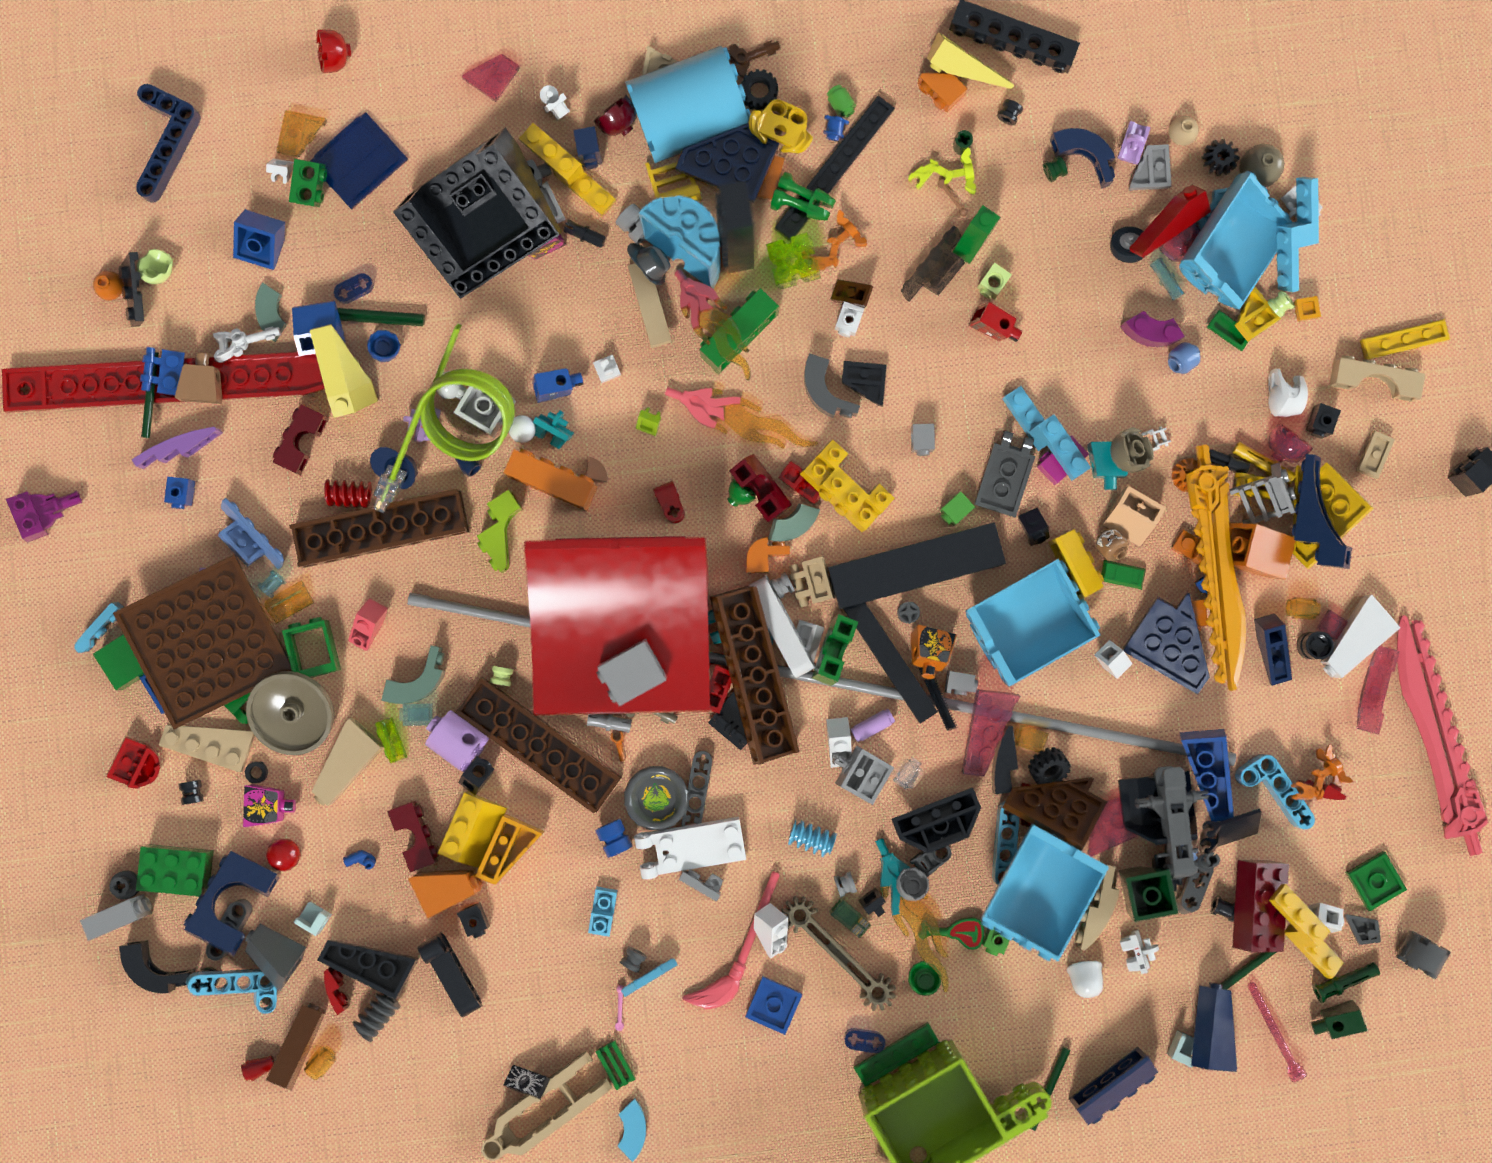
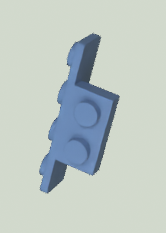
(245, 539)

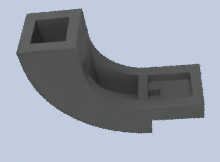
(818, 393)

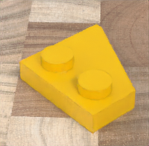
(1255, 316)

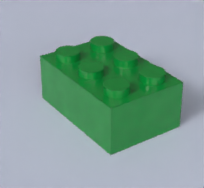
(174, 870)

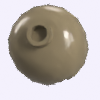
(1264, 162)
(1131, 450)

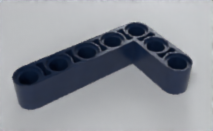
(167, 141)

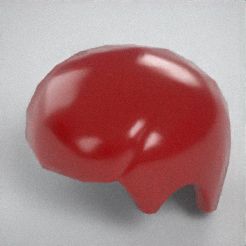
(283, 854)

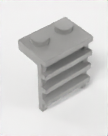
(1278, 490)

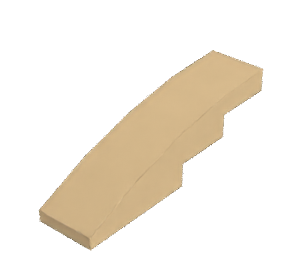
(650, 308)

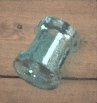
(271, 583)

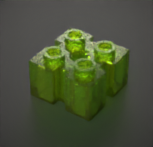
(804, 267)

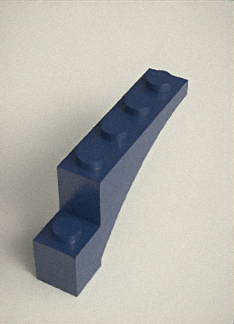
(1313, 520)

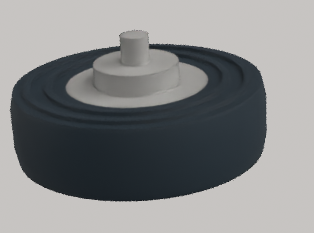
(1122, 240)

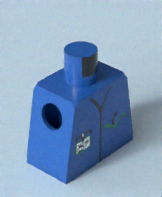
(547, 388)

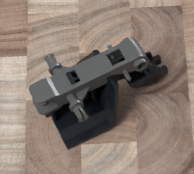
(1163, 813)

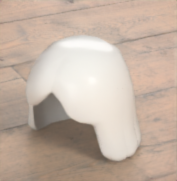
(1086, 978)

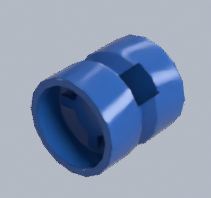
(614, 839)

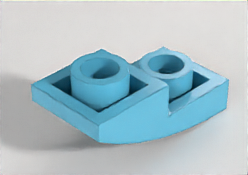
(602, 911)

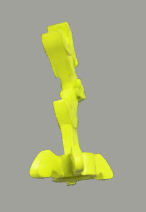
(925, 172)

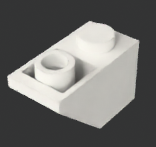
(838, 739)
(771, 929)

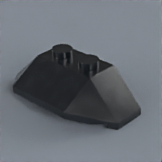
(939, 822)

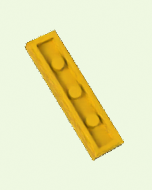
(1404, 339)

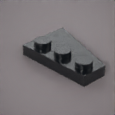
(131, 279)

